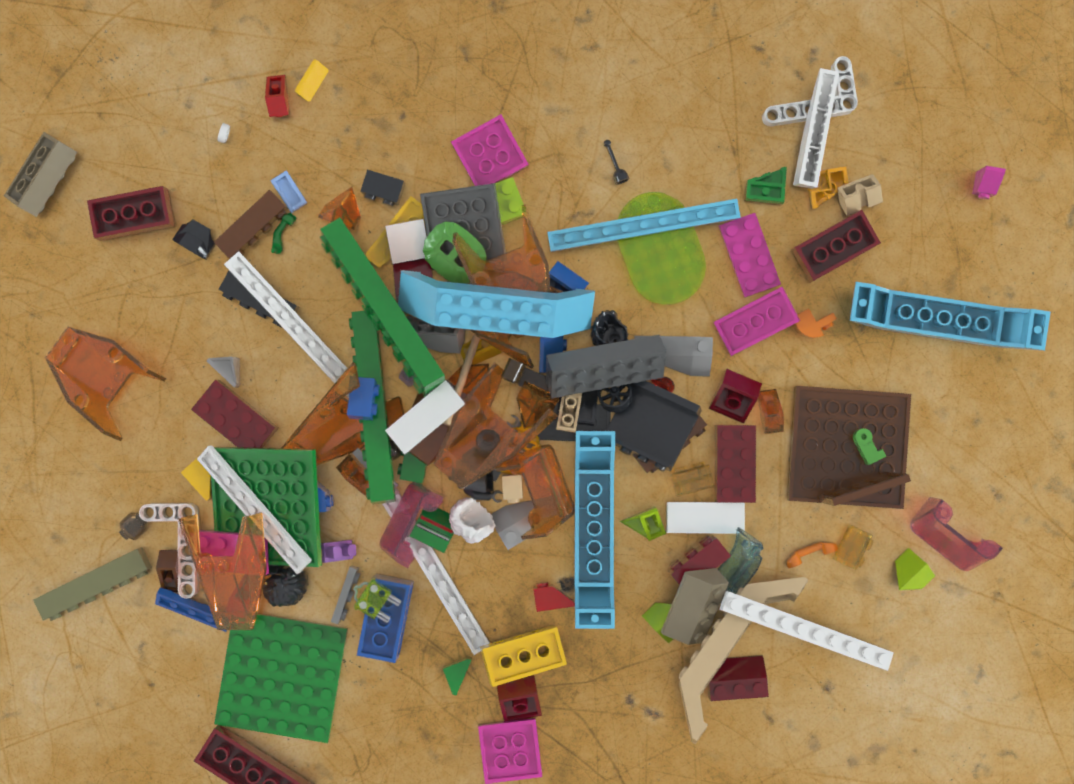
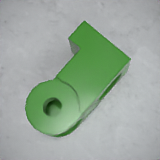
(866, 447)

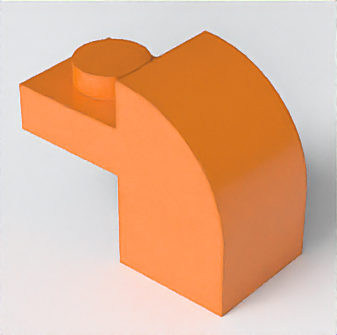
(809, 327)

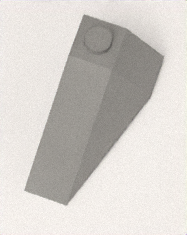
(437, 337)
(688, 354)
(512, 522)

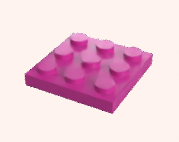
(490, 152)
(510, 751)

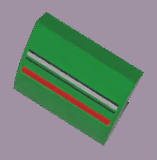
(433, 529)

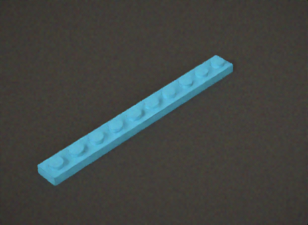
(643, 225)

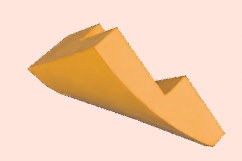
(827, 185)

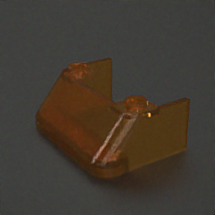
(546, 488)

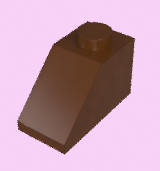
(168, 569)

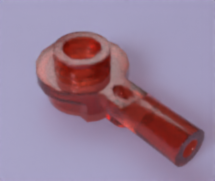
(665, 383)

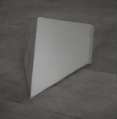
(228, 368)

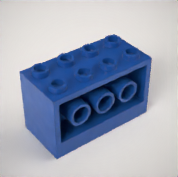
(383, 639)

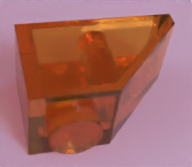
(771, 411)
(353, 473)

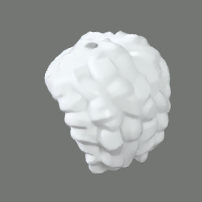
(471, 520)

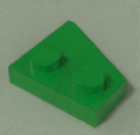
(767, 188)

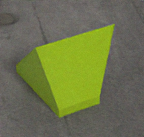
(646, 523)
(912, 571)
(656, 617)

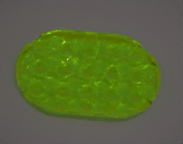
(663, 264)

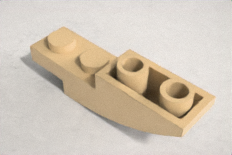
(569, 412)

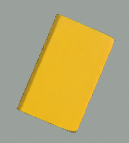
(311, 80)
(483, 352)

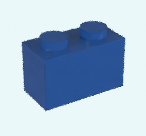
(362, 400)

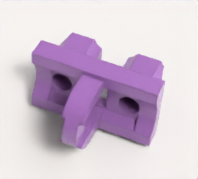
(338, 551)

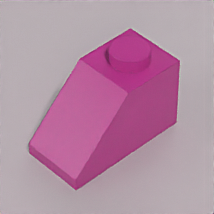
(988, 181)

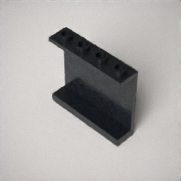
(654, 425)

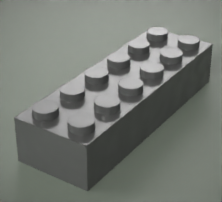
(605, 366)

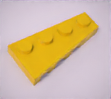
(379, 252)

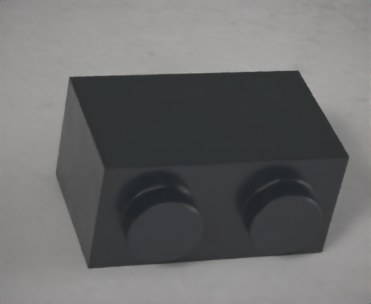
(382, 187)

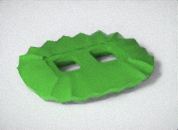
(443, 263)

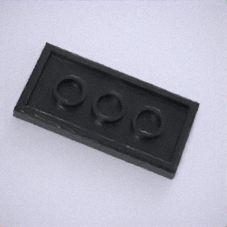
(602, 422)

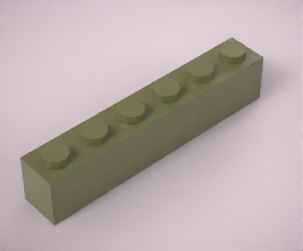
(93, 583)

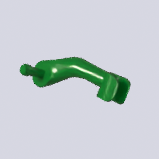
(277, 246)

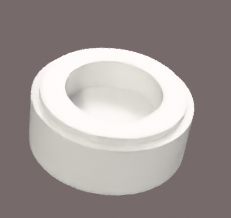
(223, 133)

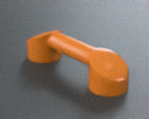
(795, 560)

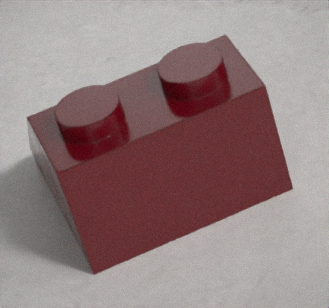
(735, 396)
(519, 699)

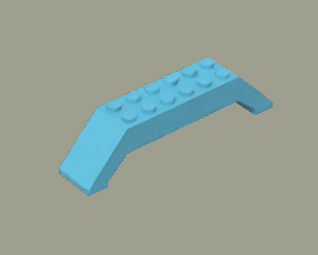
(495, 307)
(949, 318)
(594, 530)

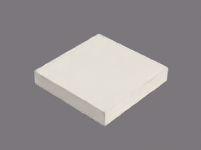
(406, 240)

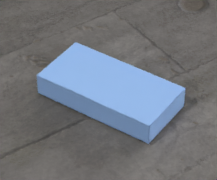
(289, 191)

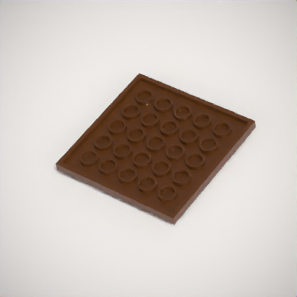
(824, 447)

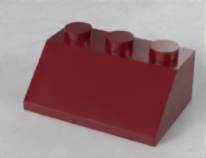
(739, 679)

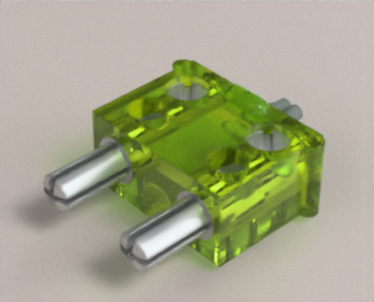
(371, 598)

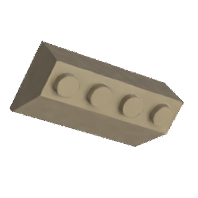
(40, 174)
(695, 606)

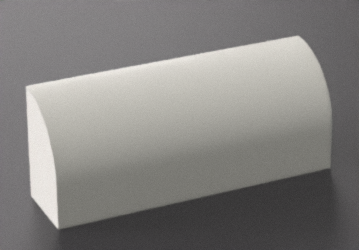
(425, 417)
(704, 517)

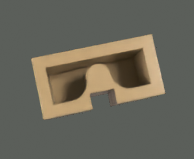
(860, 193)
(512, 488)

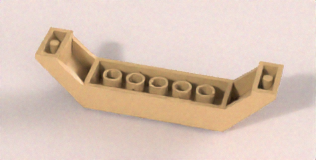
(720, 644)

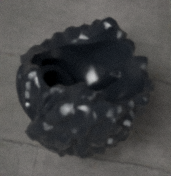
(608, 329)
(289, 587)

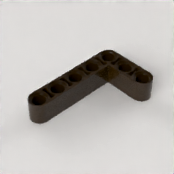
(518, 373)

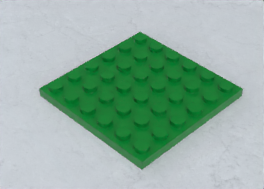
(285, 485)
(282, 678)

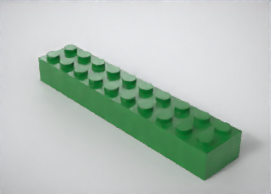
(382, 307)

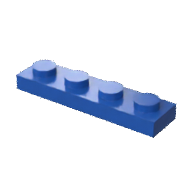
(186, 607)

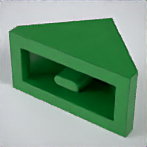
(456, 672)

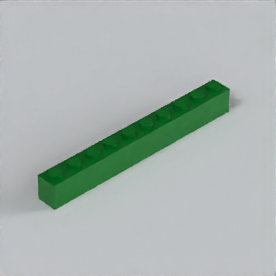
(377, 441)

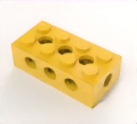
(532, 664)

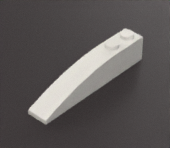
(816, 130)

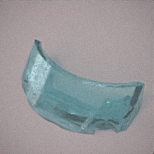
(743, 561)

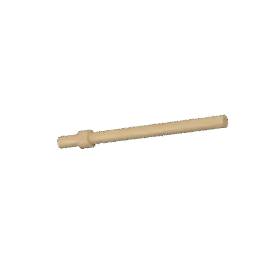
(465, 370)

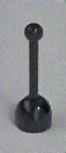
(620, 176)

